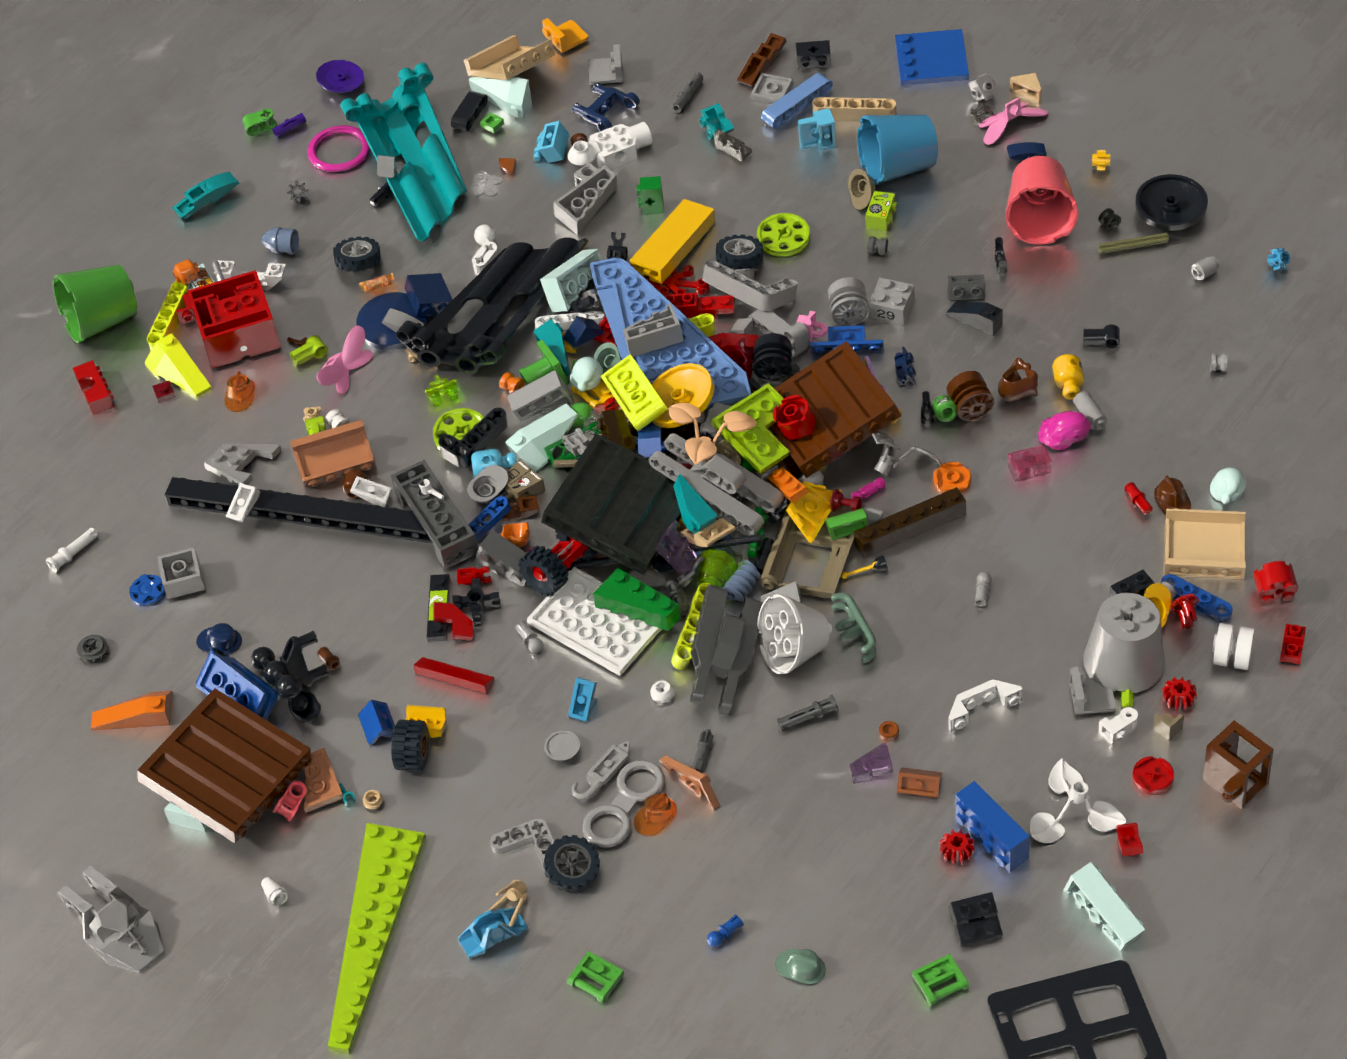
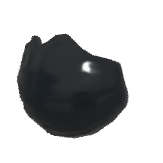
(305, 706)

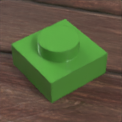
(492, 122)

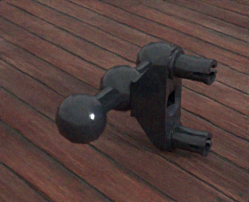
(291, 669)

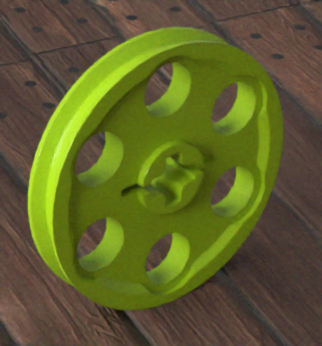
(787, 232)
(458, 424)

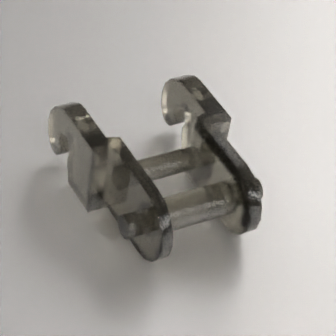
(986, 109)

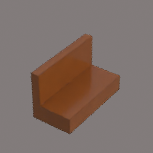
(919, 782)

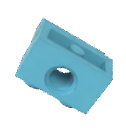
(817, 130)

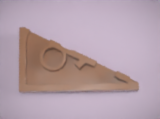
(694, 780)

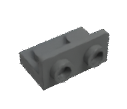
(966, 287)

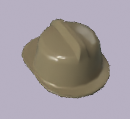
(861, 188)

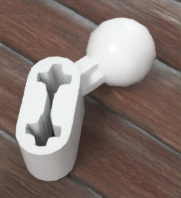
(484, 236)

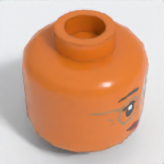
(186, 272)

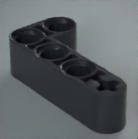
(478, 439)

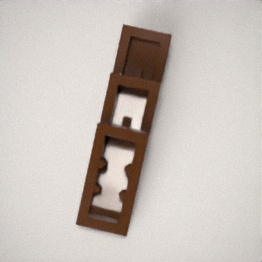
(761, 60)

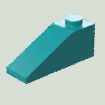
(552, 336)
(693, 509)

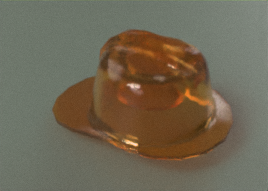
(239, 392)
(654, 814)

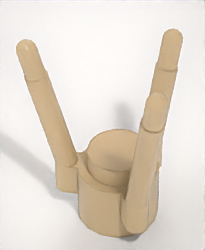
(514, 892)

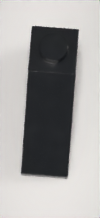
(978, 315)

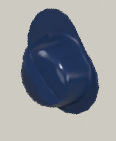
(221, 637)

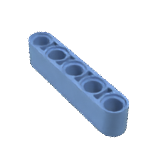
(796, 100)

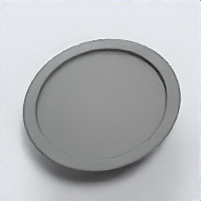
(562, 745)

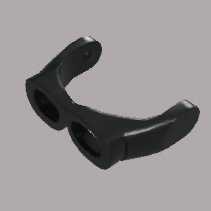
(1001, 265)

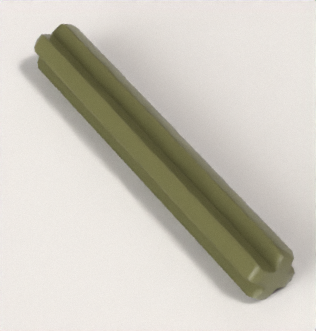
(1133, 243)

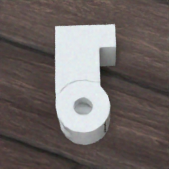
(1119, 726)

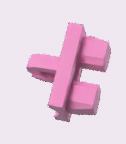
(812, 326)

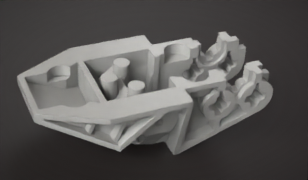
(120, 930)

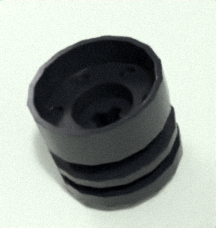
(772, 357)

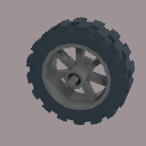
(571, 882)

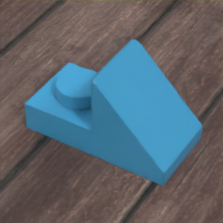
(583, 699)

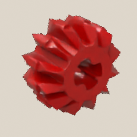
(1179, 693)
(957, 847)

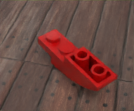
(693, 306)

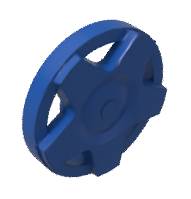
(146, 587)

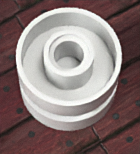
(1227, 645)

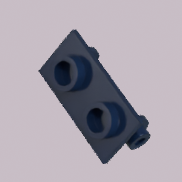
(907, 373)

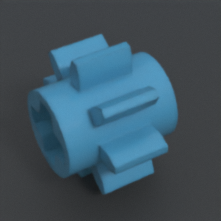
(1278, 259)

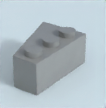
(540, 396)

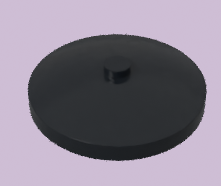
(1171, 202)

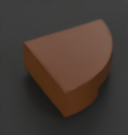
(508, 165)

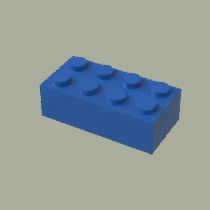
(991, 826)

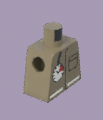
(522, 482)

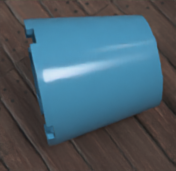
(896, 145)

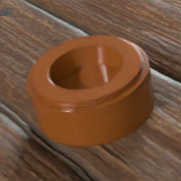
(889, 731)

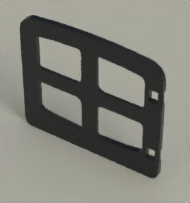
(1077, 1033)

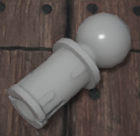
(982, 588)
(534, 644)

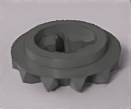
(89, 643)

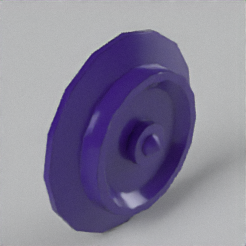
(340, 76)

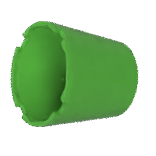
(94, 300)

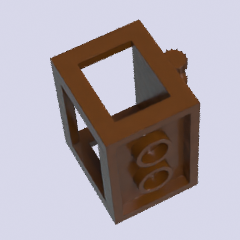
(1229, 772)

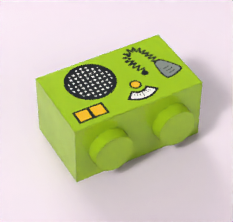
(881, 210)

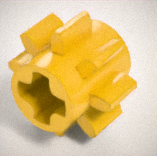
(1101, 160)

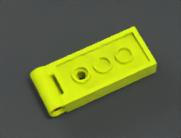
(634, 392)

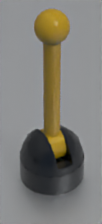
(879, 565)

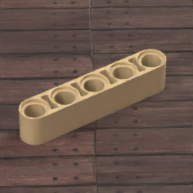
(854, 108)

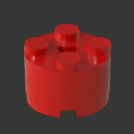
(795, 417)
(1275, 582)

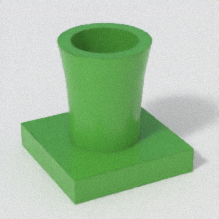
(543, 366)

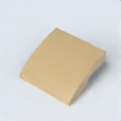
(709, 534)

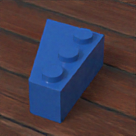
(650, 440)

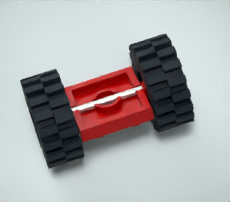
(546, 568)

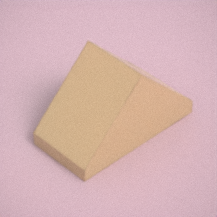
(1026, 86)

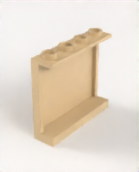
(507, 59)
(1205, 544)

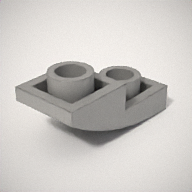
(394, 319)

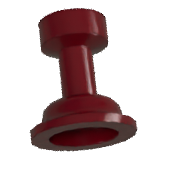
(838, 500)

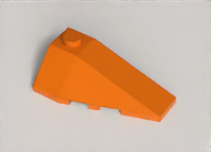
(142, 711)

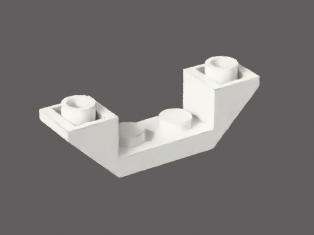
(267, 279)
(1006, 693)

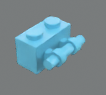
(551, 142)

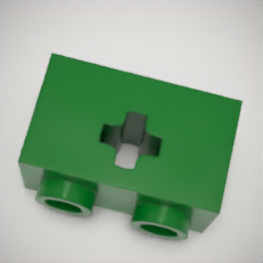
(650, 195)

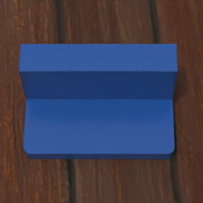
(376, 721)

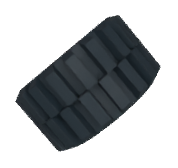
(410, 745)

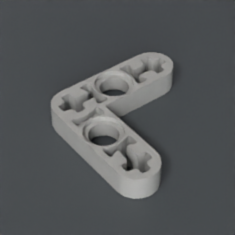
(530, 835)

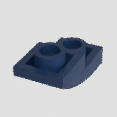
(1022, 151)

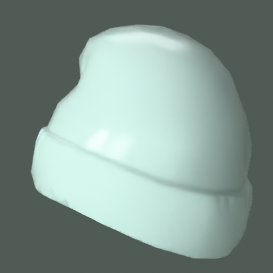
(586, 374)
(1227, 485)

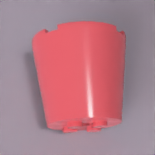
(1040, 201)

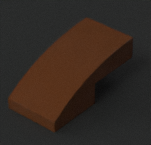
(523, 508)

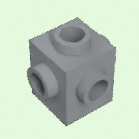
(983, 87)

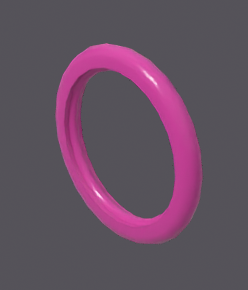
(343, 166)

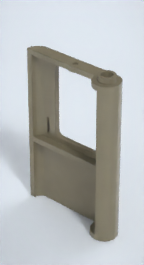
(783, 548)

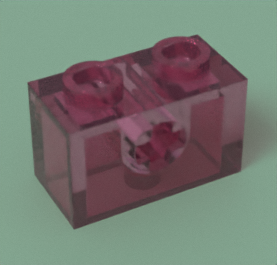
(1029, 463)

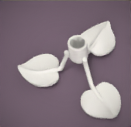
(1066, 779)

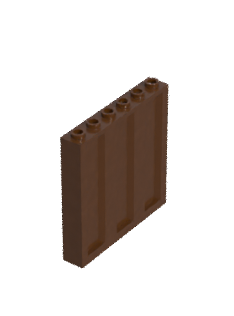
(846, 406)
(224, 765)

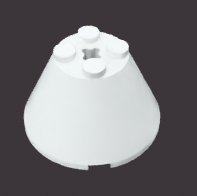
(790, 633)

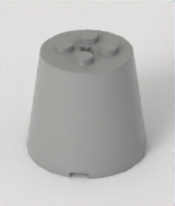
(1125, 644)

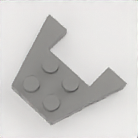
(233, 457)

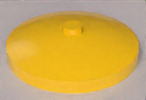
(683, 384)

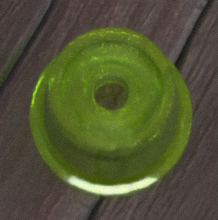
(716, 567)

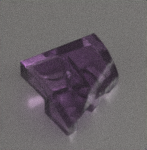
(676, 550)
(871, 764)

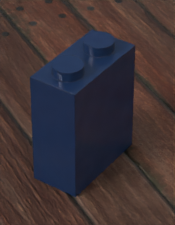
(427, 294)

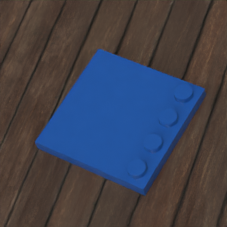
(931, 57)

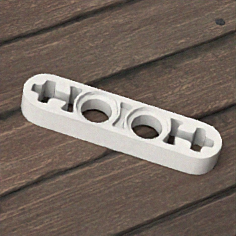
(566, 320)

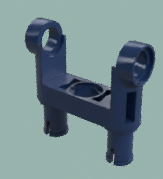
(608, 98)

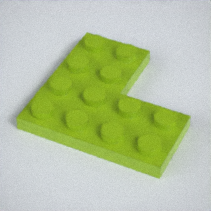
(758, 443)

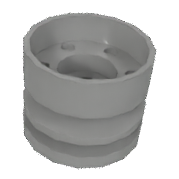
(848, 301)

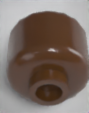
(349, 480)

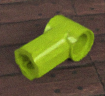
(313, 348)
(315, 425)

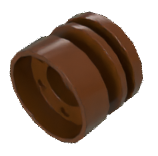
(970, 395)

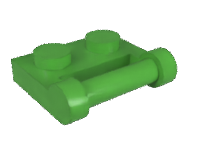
(599, 971)
(936, 974)

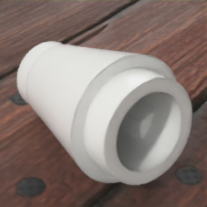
(274, 891)

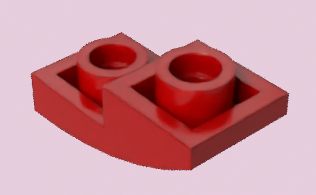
(1292, 644)

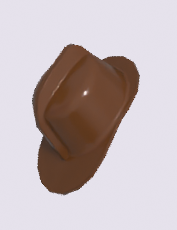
(1171, 495)

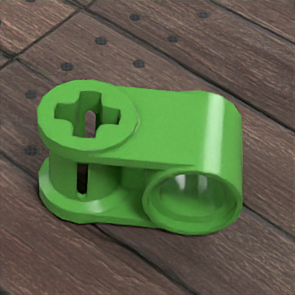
(258, 122)

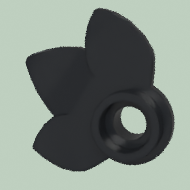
(774, 516)

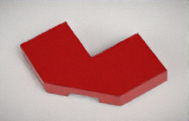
(461, 624)

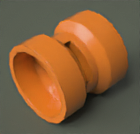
(510, 382)

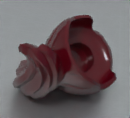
(743, 357)

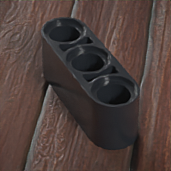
(469, 110)

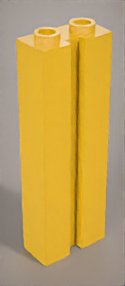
(673, 240)

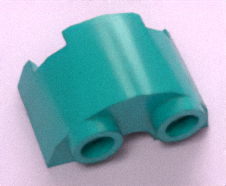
(713, 119)

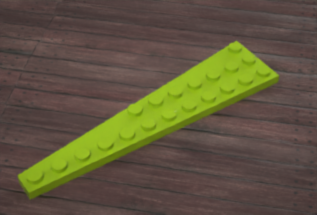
(380, 889)

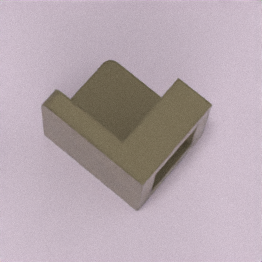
(1168, 725)

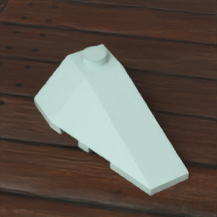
(508, 95)
(530, 441)

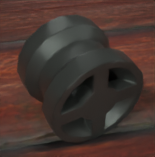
(1109, 219)

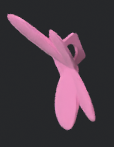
(999, 121)
(338, 366)

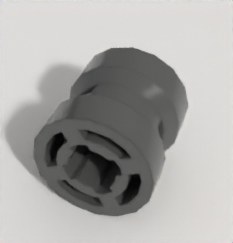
(877, 245)

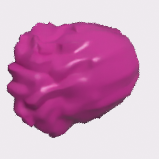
(1064, 429)

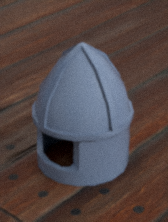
(281, 240)

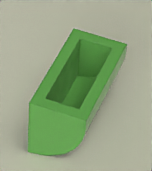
(846, 523)

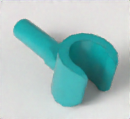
(346, 795)

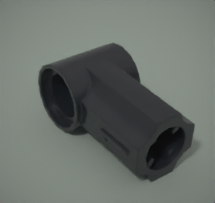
(1108, 336)

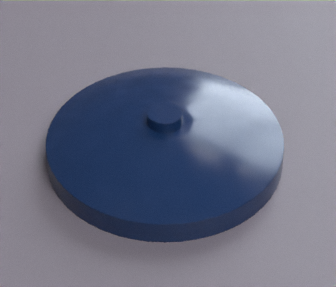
(373, 313)

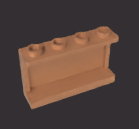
(332, 453)

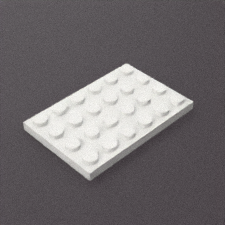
(593, 632)

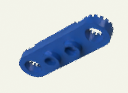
(1207, 602)

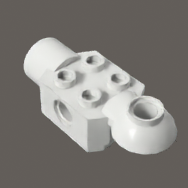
(612, 146)

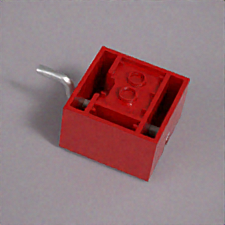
(233, 317)

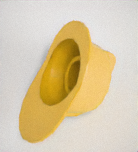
(1161, 598)

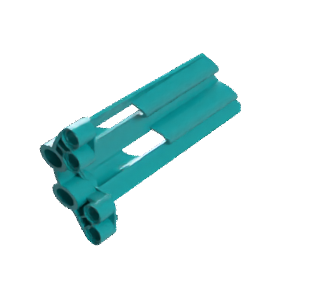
(430, 177)

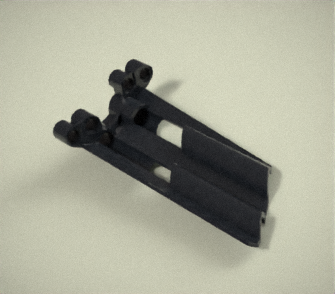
(482, 340)

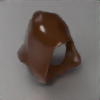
(1013, 388)

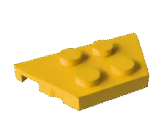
(811, 510)

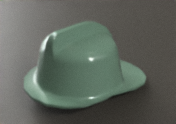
(607, 356)
(801, 966)

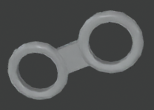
(623, 804)

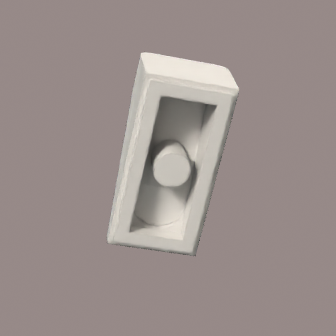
(371, 491)
(242, 502)

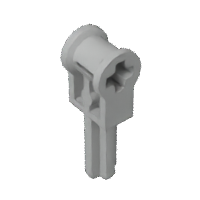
(576, 442)

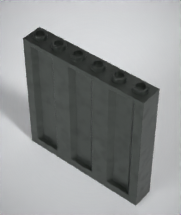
(614, 504)

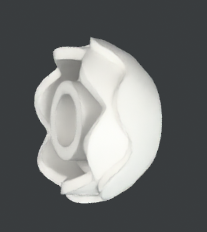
(665, 696)

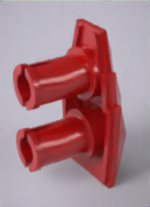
(1185, 608)

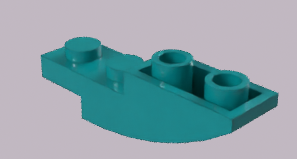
(204, 192)

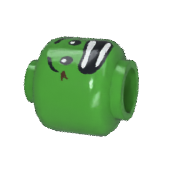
(944, 408)

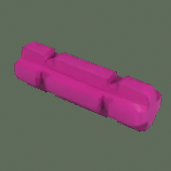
(870, 488)

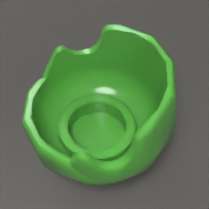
(583, 411)

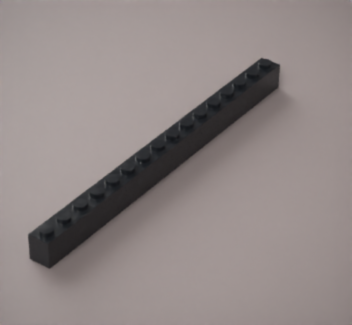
(300, 510)

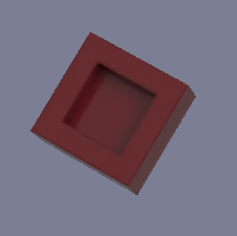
(164, 391)

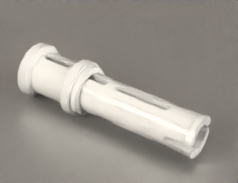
(65, 554)

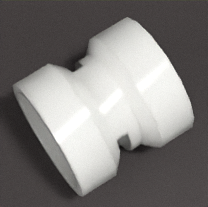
(336, 418)

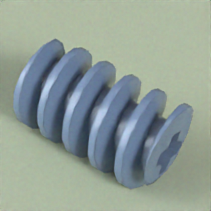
(742, 581)

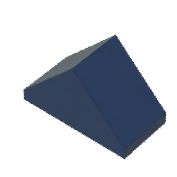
(582, 331)

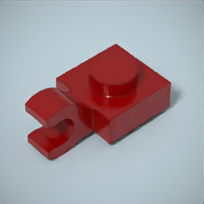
(465, 575)

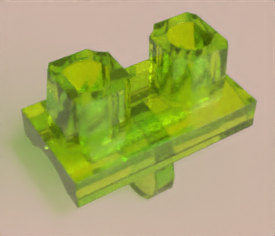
(439, 388)

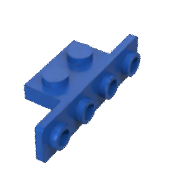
(852, 334)

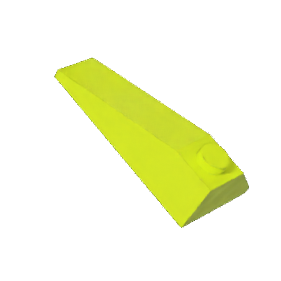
(174, 364)

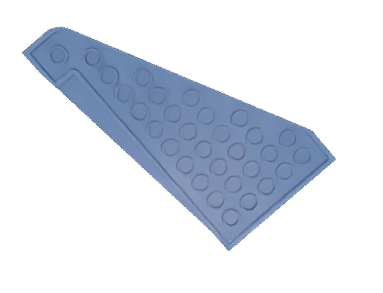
(629, 298)

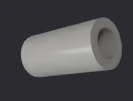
(1086, 404)

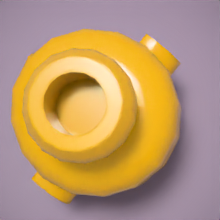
(1068, 375)

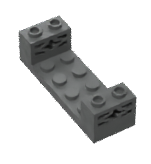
(440, 518)

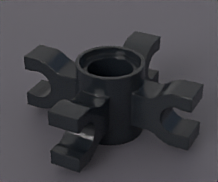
(617, 250)
(476, 600)

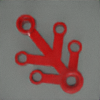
(675, 281)

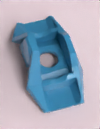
(490, 929)

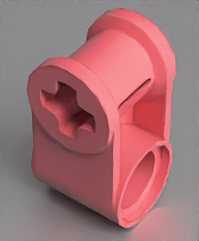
(288, 802)

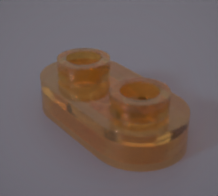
(384, 280)

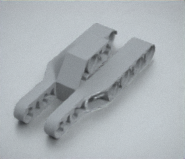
(727, 476)

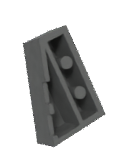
(501, 557)

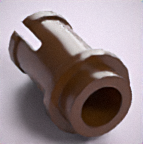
(331, 661)

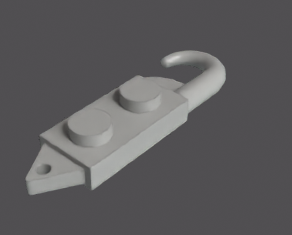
(604, 770)

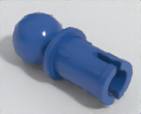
(715, 938)

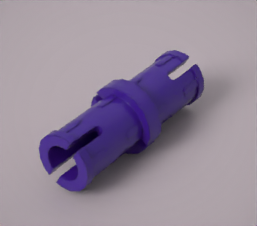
(289, 125)

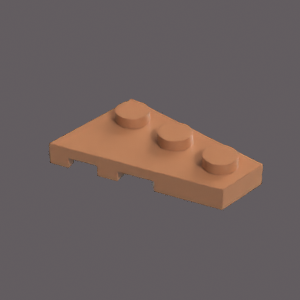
(321, 782)

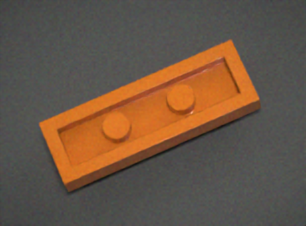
(787, 484)

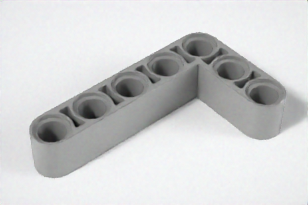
(748, 290)

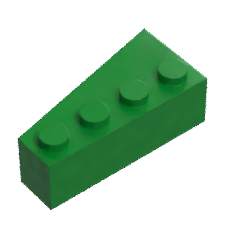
(637, 600)

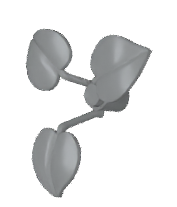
(886, 462)

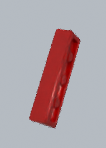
(453, 675)

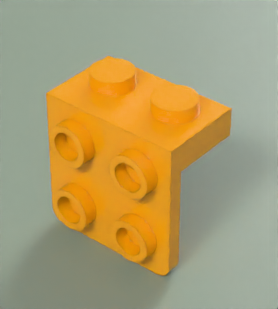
(565, 35)

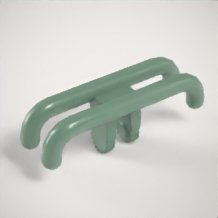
(854, 625)

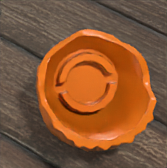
(517, 533)

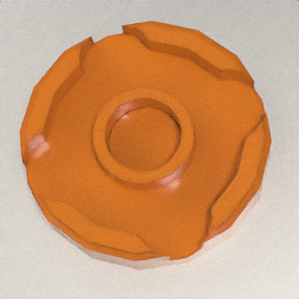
(951, 476)

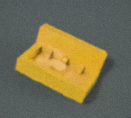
(433, 716)

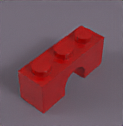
(89, 378)

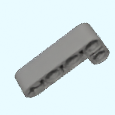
(769, 322)

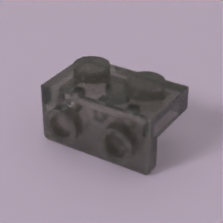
(731, 145)

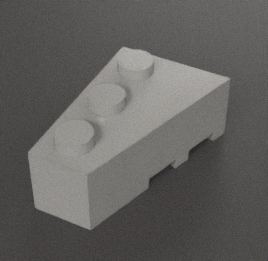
(654, 333)

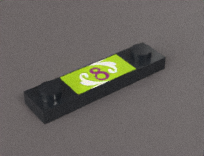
(438, 592)

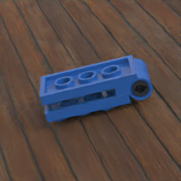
(236, 682)

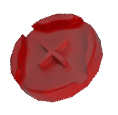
(1153, 775)

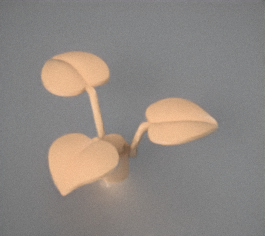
(702, 447)

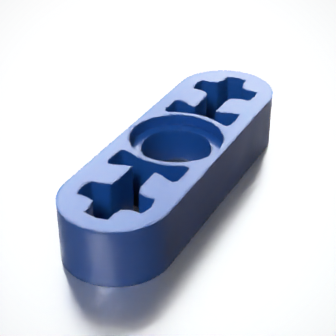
(488, 511)

